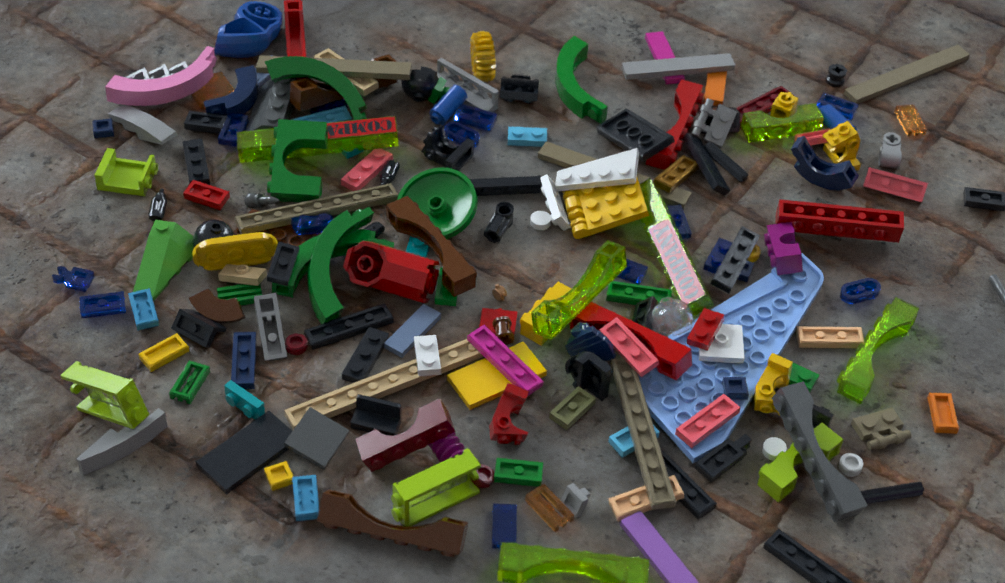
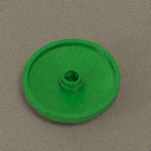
(445, 197)

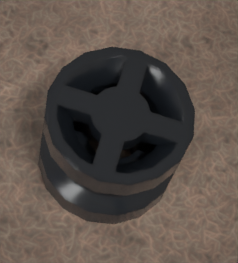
(836, 75)

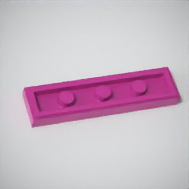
(661, 50)
(504, 359)

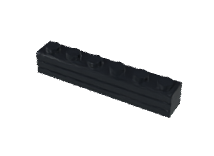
(507, 185)

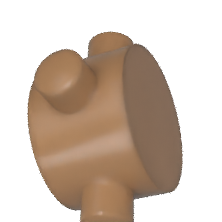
(499, 292)

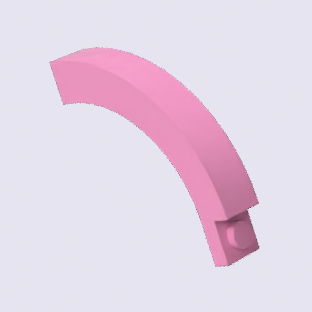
(165, 89)

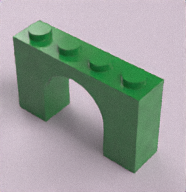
(289, 137)

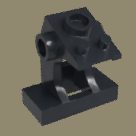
(455, 156)

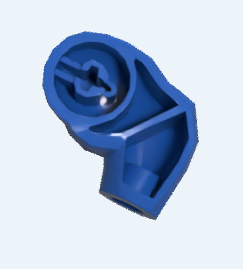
(250, 31)

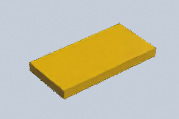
(483, 382)

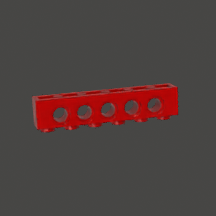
(841, 220)

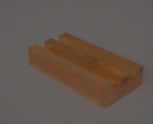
(907, 120)
(547, 512)

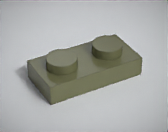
(572, 408)

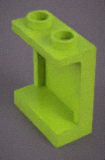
(125, 175)

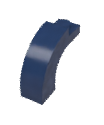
(241, 98)
(819, 172)

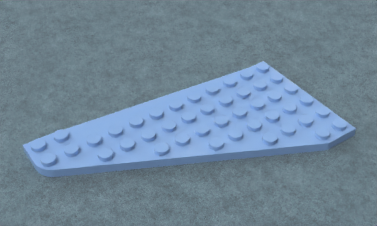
(768, 318)

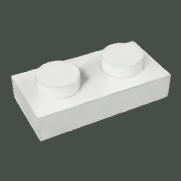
(427, 355)

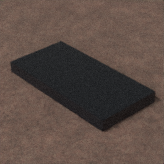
(633, 132)
(245, 452)

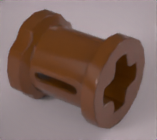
(503, 330)

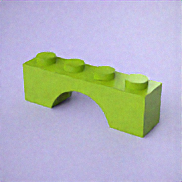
(779, 477)

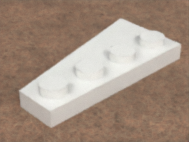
(603, 172)

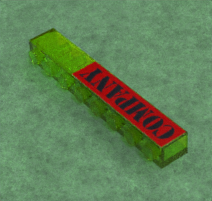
(345, 135)
(673, 251)

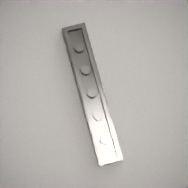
(678, 66)

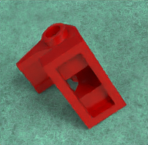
(501, 426)

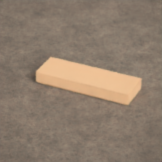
(829, 337)
(637, 499)

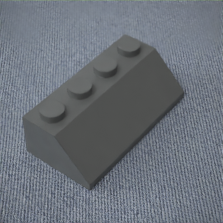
(271, 104)

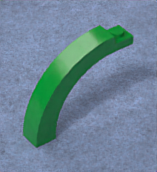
(303, 67)
(569, 91)
(305, 254)
(318, 280)

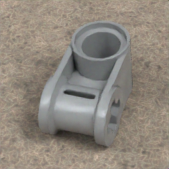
(890, 151)

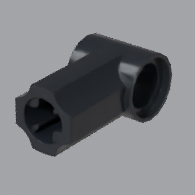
(500, 222)

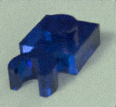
(76, 279)

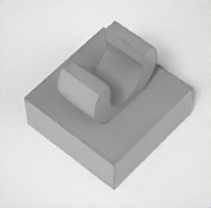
(575, 499)

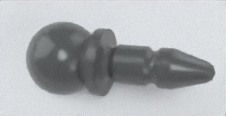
(258, 200)

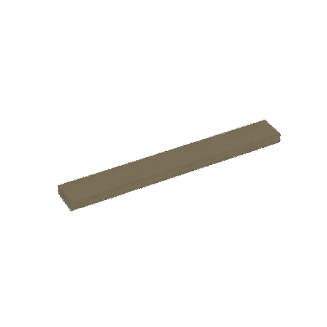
(357, 68)
(906, 74)
(569, 158)
(328, 205)
(643, 435)

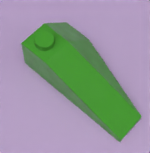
(164, 255)

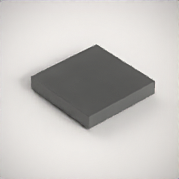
(316, 438)

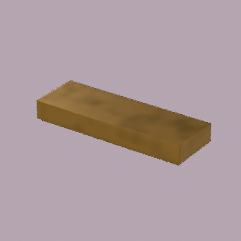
(676, 174)

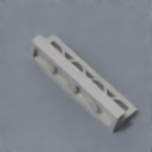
(476, 98)

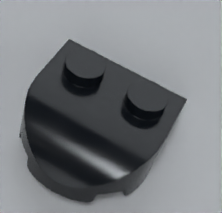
(519, 88)
(590, 373)

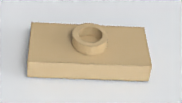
(242, 274)

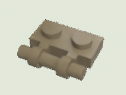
(876, 425)

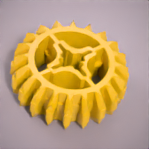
(483, 56)

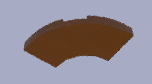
(217, 309)

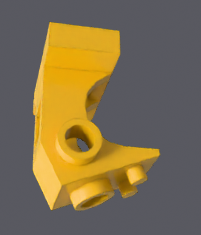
(842, 140)
(774, 376)

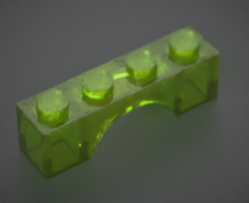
(760, 126)

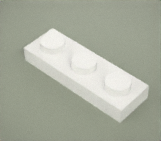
(554, 203)

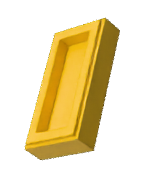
(163, 352)

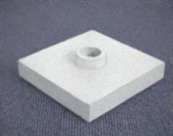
(726, 346)

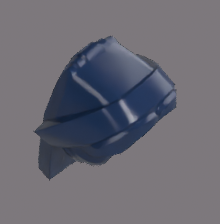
(589, 339)

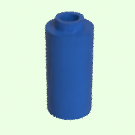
(448, 105)
(832, 117)

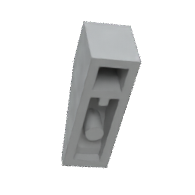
(270, 326)

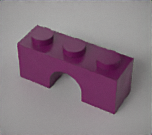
(782, 249)

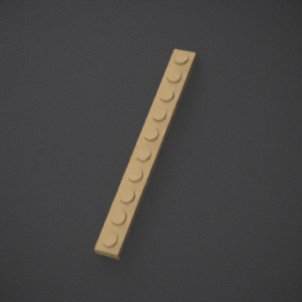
(382, 383)

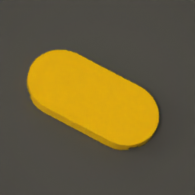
(235, 250)

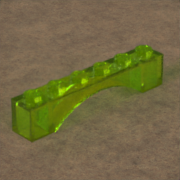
(556, 314)
(859, 376)
(523, 562)

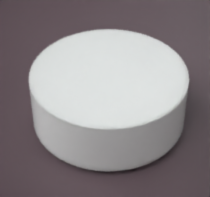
(540, 220)
(773, 447)
(850, 464)

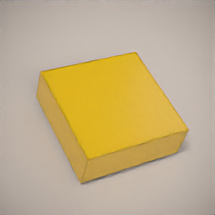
(279, 475)

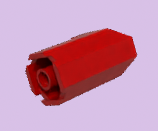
(392, 270)

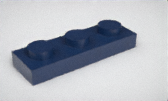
(244, 359)

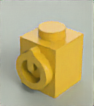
(784, 105)

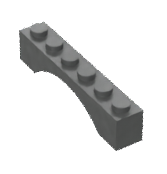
(838, 493)

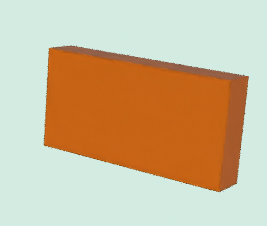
(943, 413)

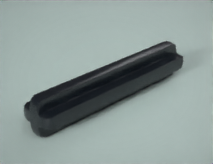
(726, 162)
(893, 492)

